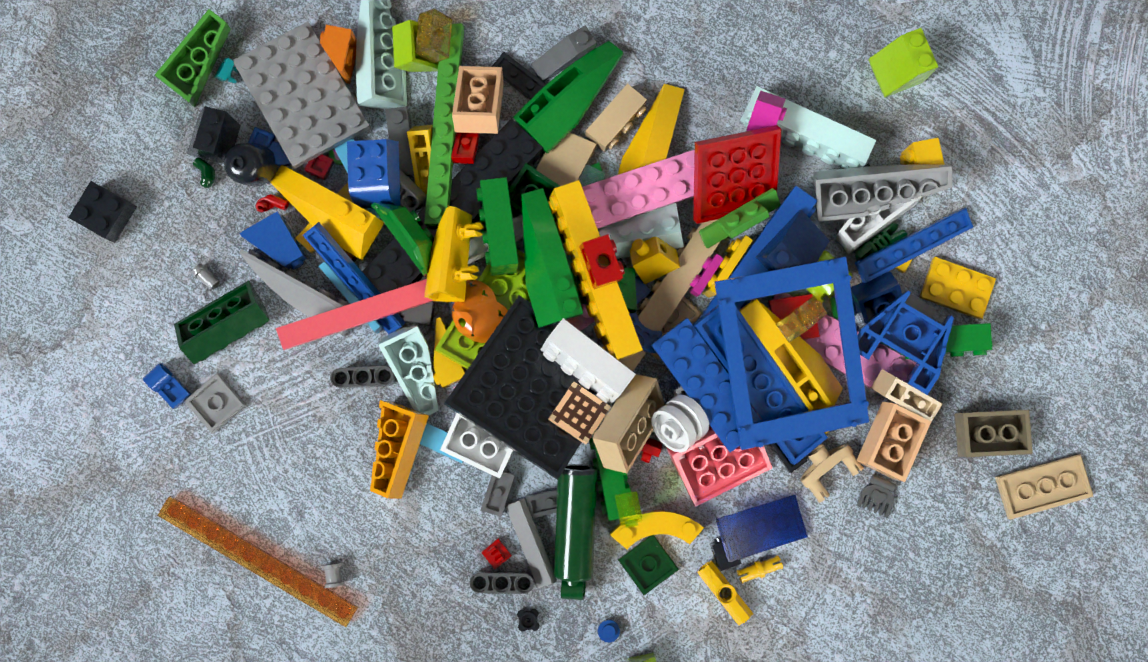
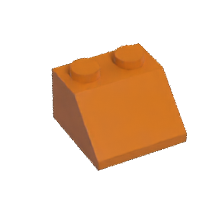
(341, 48)

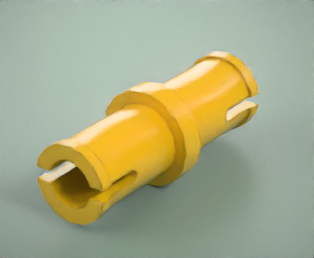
(759, 569)

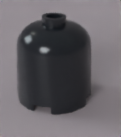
(250, 164)

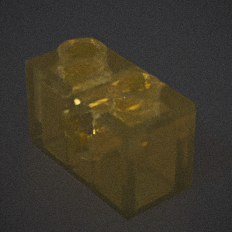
(433, 35)
(801, 318)

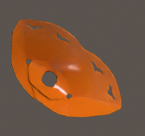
(478, 312)

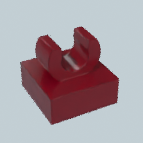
(320, 166)

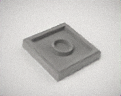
(215, 403)

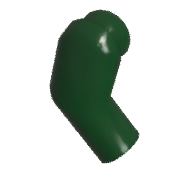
(207, 172)

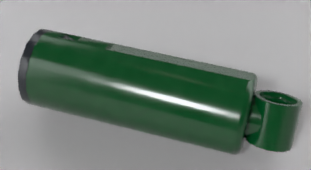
(575, 529)

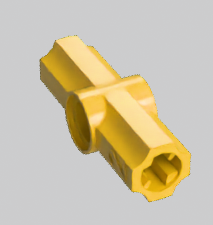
(733, 603)

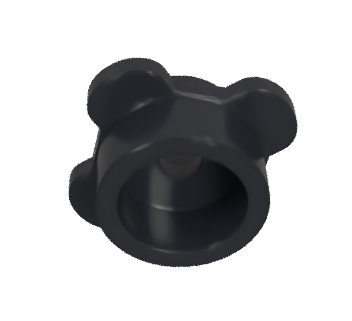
(523, 624)

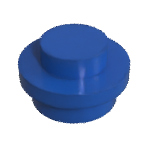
(608, 631)

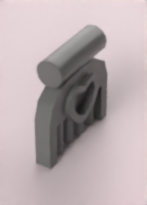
(878, 493)

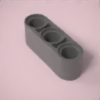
(353, 377)
(492, 587)

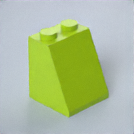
(903, 63)

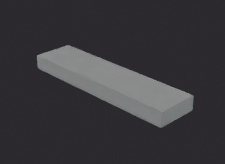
(531, 543)

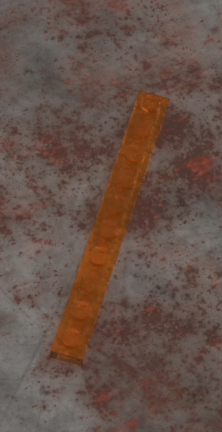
(258, 561)

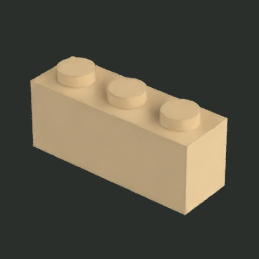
(616, 118)

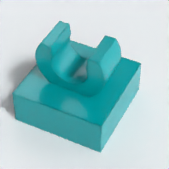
(225, 69)

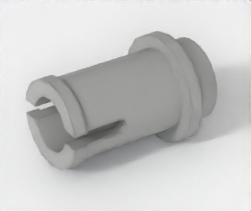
(205, 276)

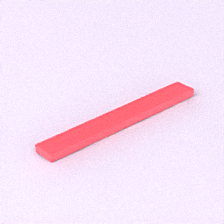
(352, 315)

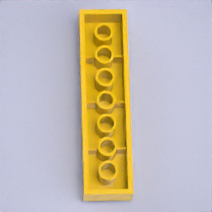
(605, 303)

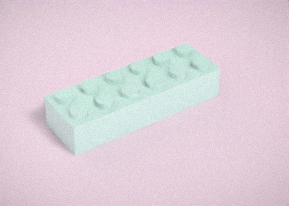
(818, 135)

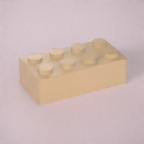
(628, 424)

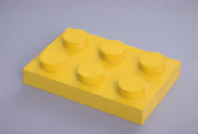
(735, 252)
(957, 288)

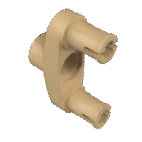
(822, 462)

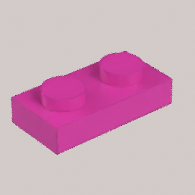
(700, 282)

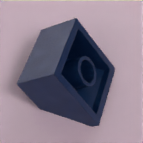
(875, 295)

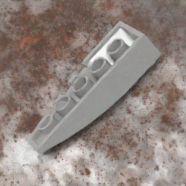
(867, 189)

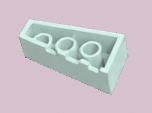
(657, 223)

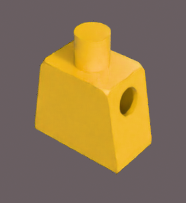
(653, 258)

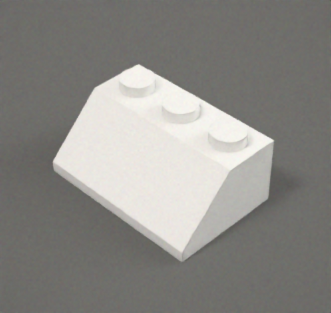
(476, 447)

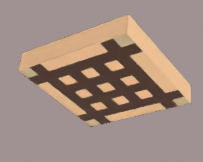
(579, 413)

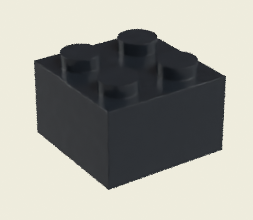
(102, 212)

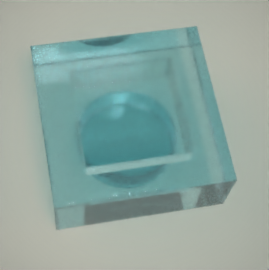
(591, 175)

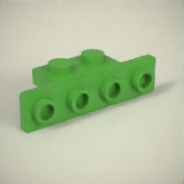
(740, 219)

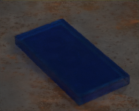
(761, 528)

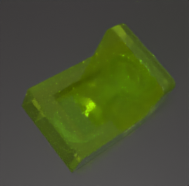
(628, 509)

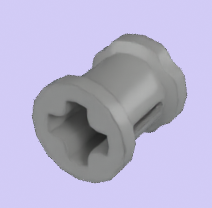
(333, 575)

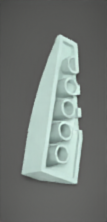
(377, 80)

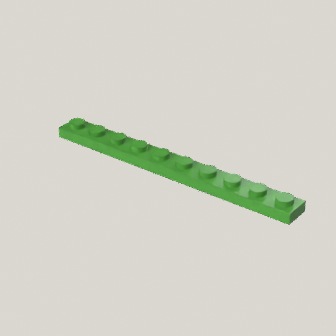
(443, 131)

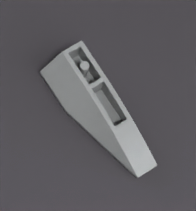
(298, 294)

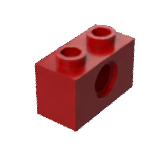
(600, 275)

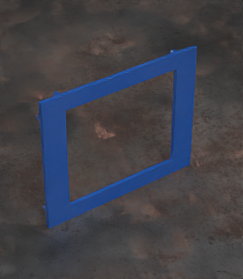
(783, 281)

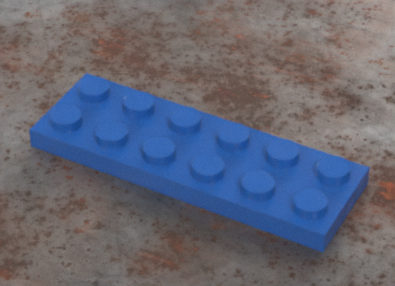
(701, 379)

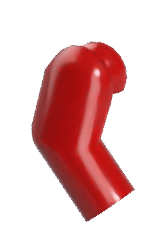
(271, 201)

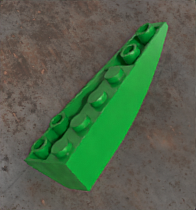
(567, 96)

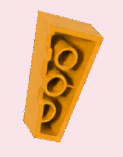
(396, 448)

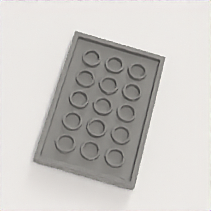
(301, 95)

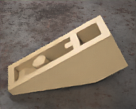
(906, 395)

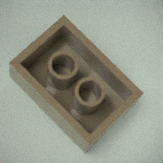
(993, 433)

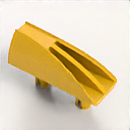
(450, 255)

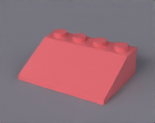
(711, 470)

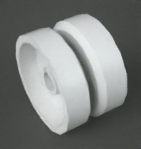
(680, 423)

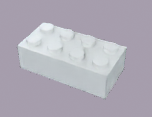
(587, 362)

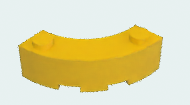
(655, 523)

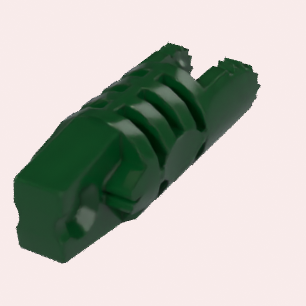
(880, 241)

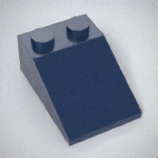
(794, 244)

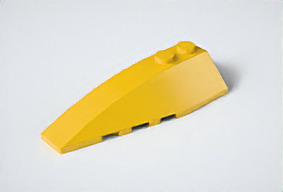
(656, 131)
(345, 221)

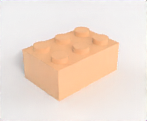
(478, 99)
(893, 441)

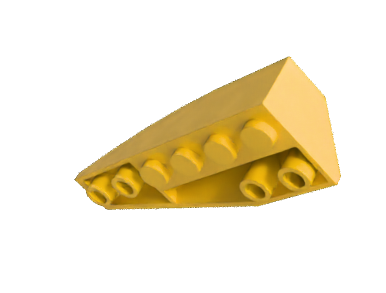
(796, 359)

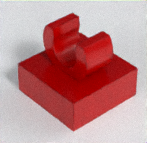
(651, 447)
(496, 553)

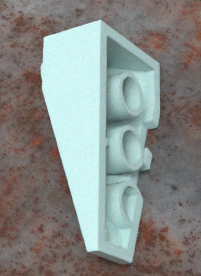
(411, 364)

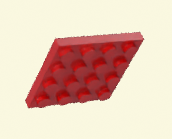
(734, 171)

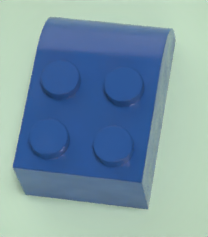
(373, 172)

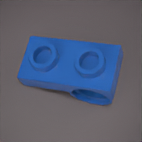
(167, 385)

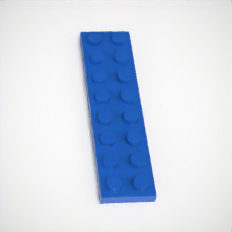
(767, 386)

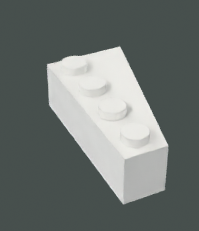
(861, 229)

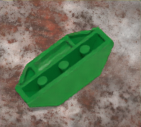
(408, 233)

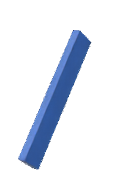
(913, 245)
(348, 271)

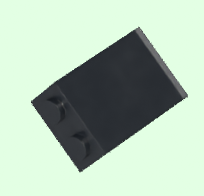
(213, 135)

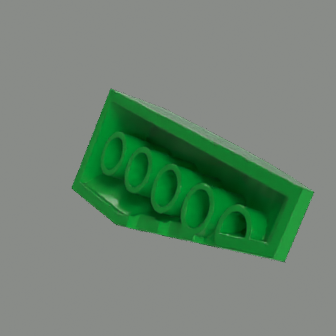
(546, 265)

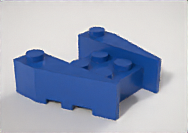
(910, 335)

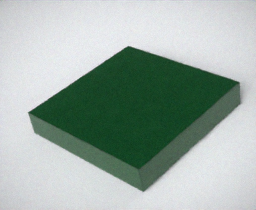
(648, 564)

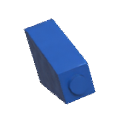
(276, 240)

